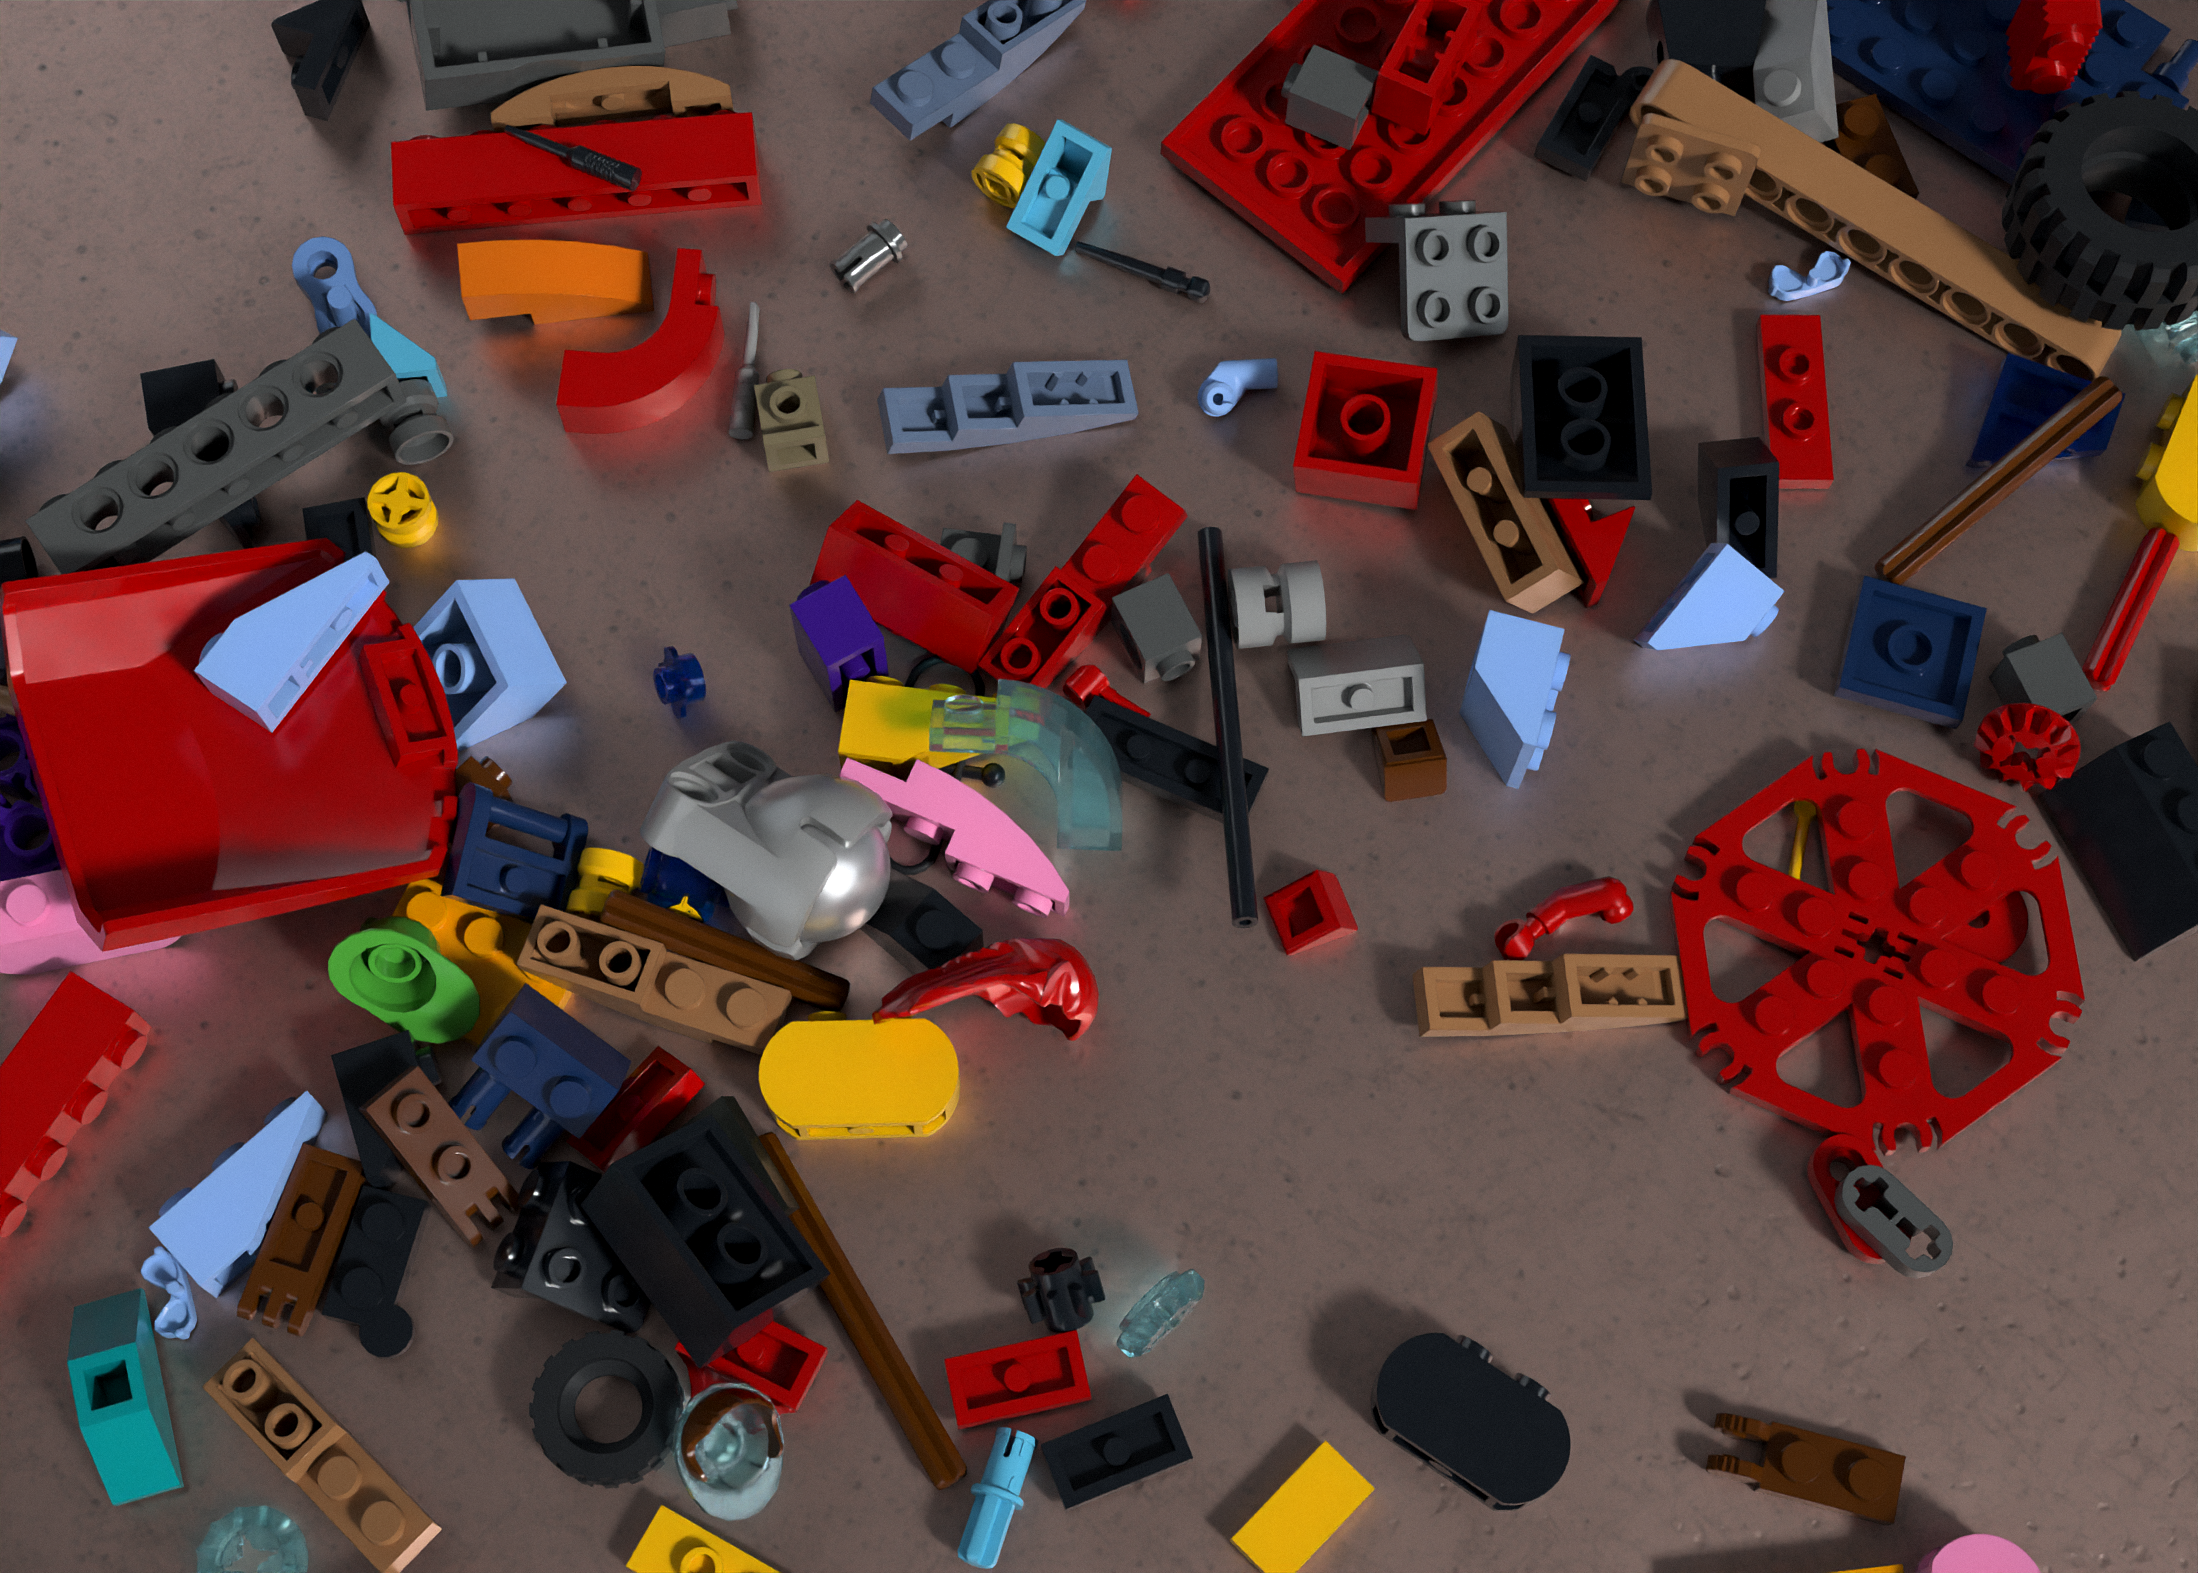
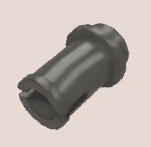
(869, 254)

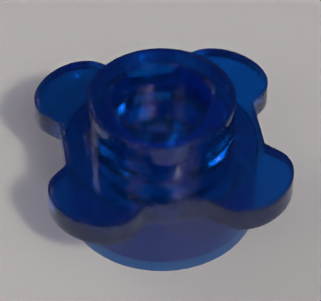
(679, 681)

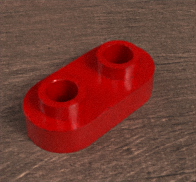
(1852, 1153)

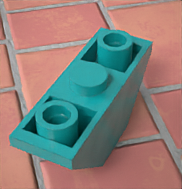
(122, 1397)

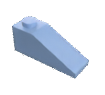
(282, 645)

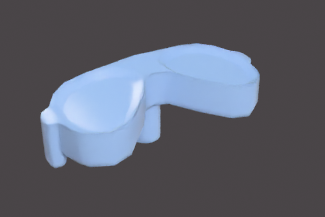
(1825, 275)
(179, 1314)

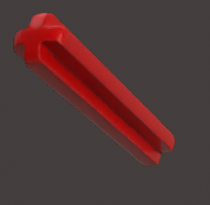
(2130, 608)

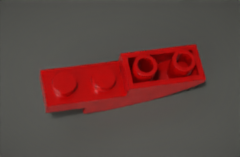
(1077, 599)

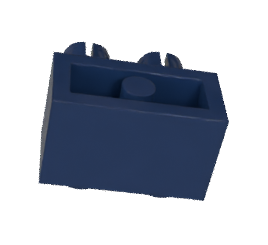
(548, 1063)

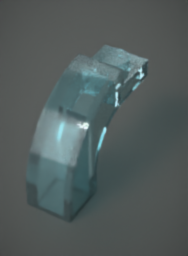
(1055, 741)

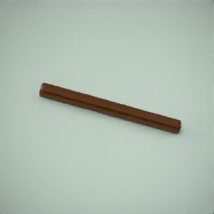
(870, 1333)

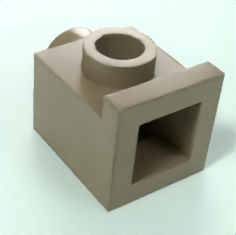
(790, 437)

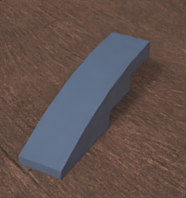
(1007, 408)

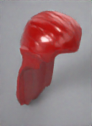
(1023, 975)

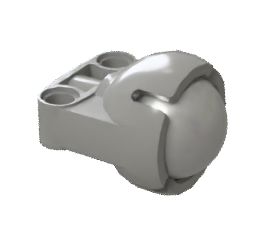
(793, 853)

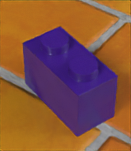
(837, 638)

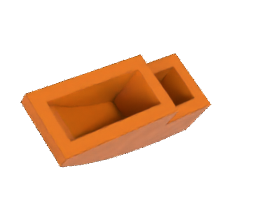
(553, 280)

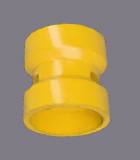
(1009, 167)
(600, 874)

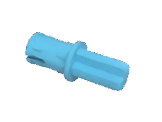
(996, 1498)

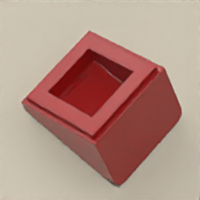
(1310, 912)

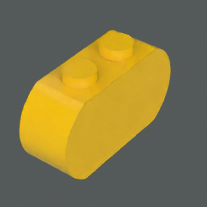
(2171, 471)
(859, 1078)

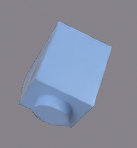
(1713, 604)

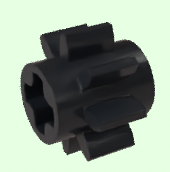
(1061, 1290)

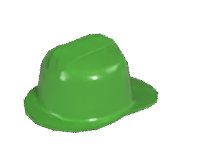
(404, 980)

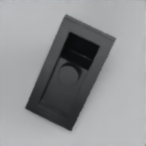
(325, 42)

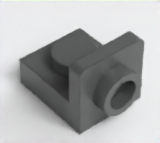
(990, 551)

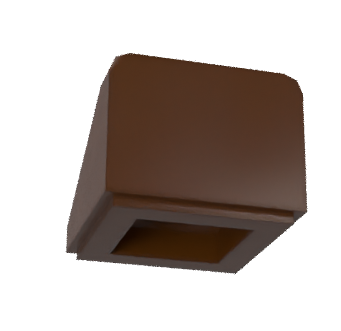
(1410, 760)

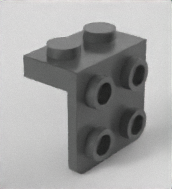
(1448, 268)

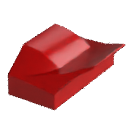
(772, 1361)

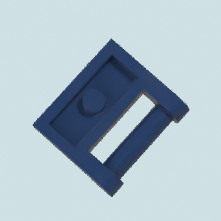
(505, 875)

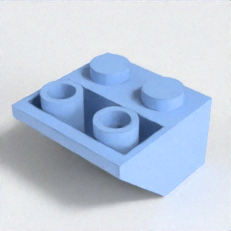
(1514, 692)

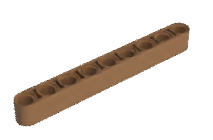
(1883, 227)

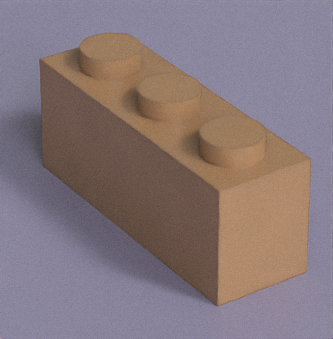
(1510, 530)

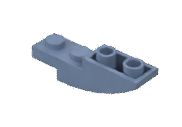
(974, 65)

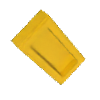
(1302, 1513)

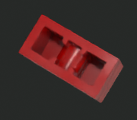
(1426, 61)

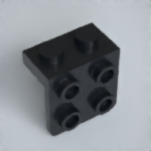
(563, 1255)

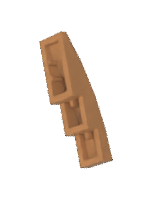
(1550, 996)

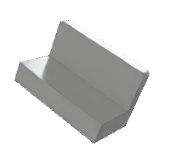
(1358, 684)

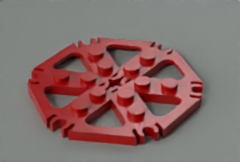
(1883, 995)

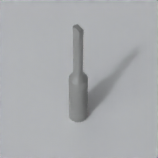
(744, 397)

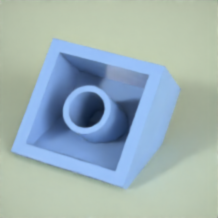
(488, 657)

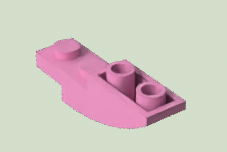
(983, 840)

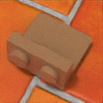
(1690, 164)

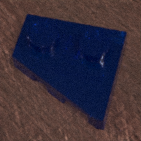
(2023, 400)

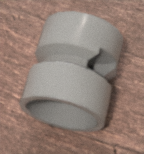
(1298, 603)

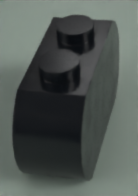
(1471, 1420)

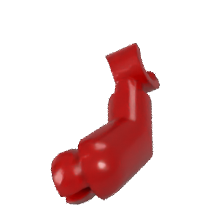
(1601, 895)

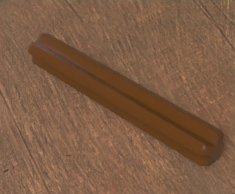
(724, 950)

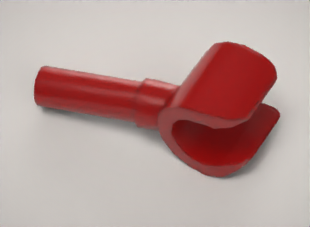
(1091, 681)

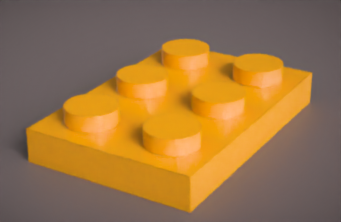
(481, 945)

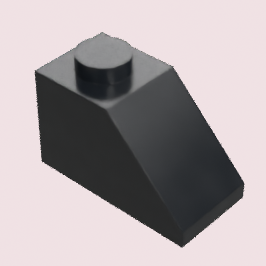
(1740, 499)
(921, 926)
(361, 1076)

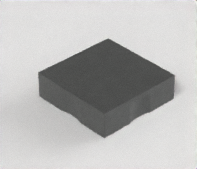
(503, 47)

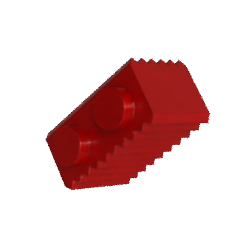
(2051, 42)

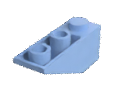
(225, 1218)

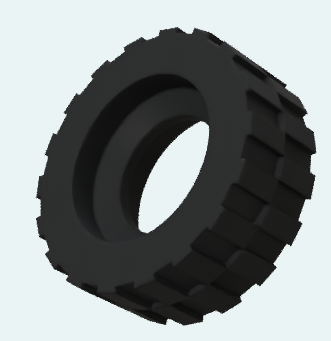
(556, 1400)

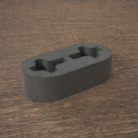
(1903, 1210)

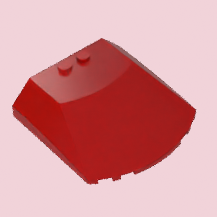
(182, 806)

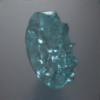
(1159, 1312)
(266, 1531)

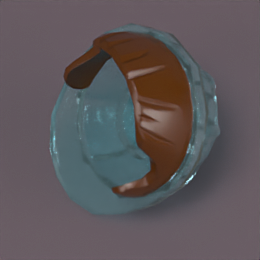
(729, 1450)

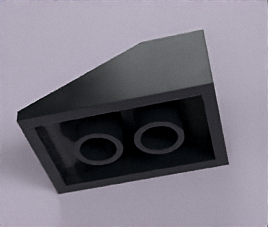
(1580, 417)

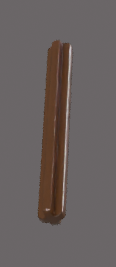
(1998, 481)

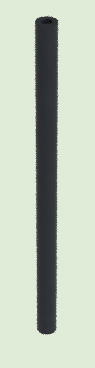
(1227, 729)

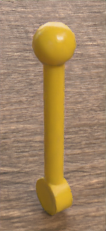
(1805, 813)

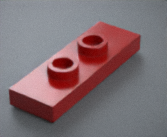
(1795, 399)

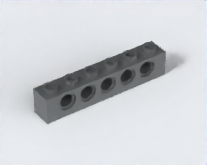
(254, 458)

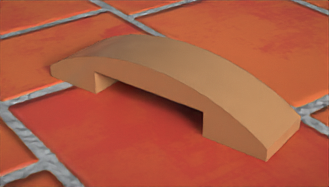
(614, 95)

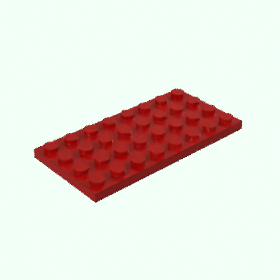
(1317, 194)

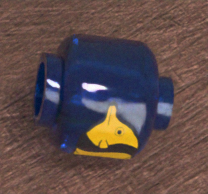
(680, 887)

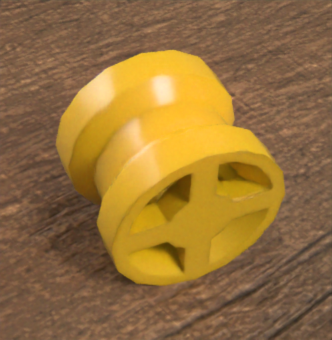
(396, 496)

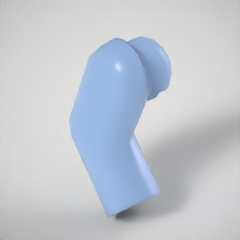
(1231, 380)

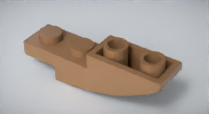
(651, 983)
(322, 1458)

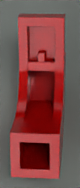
(656, 377)

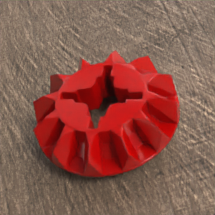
(2034, 728)

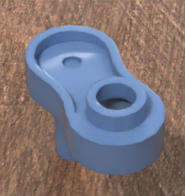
(337, 297)

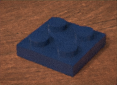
(1910, 652)

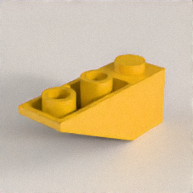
(890, 725)

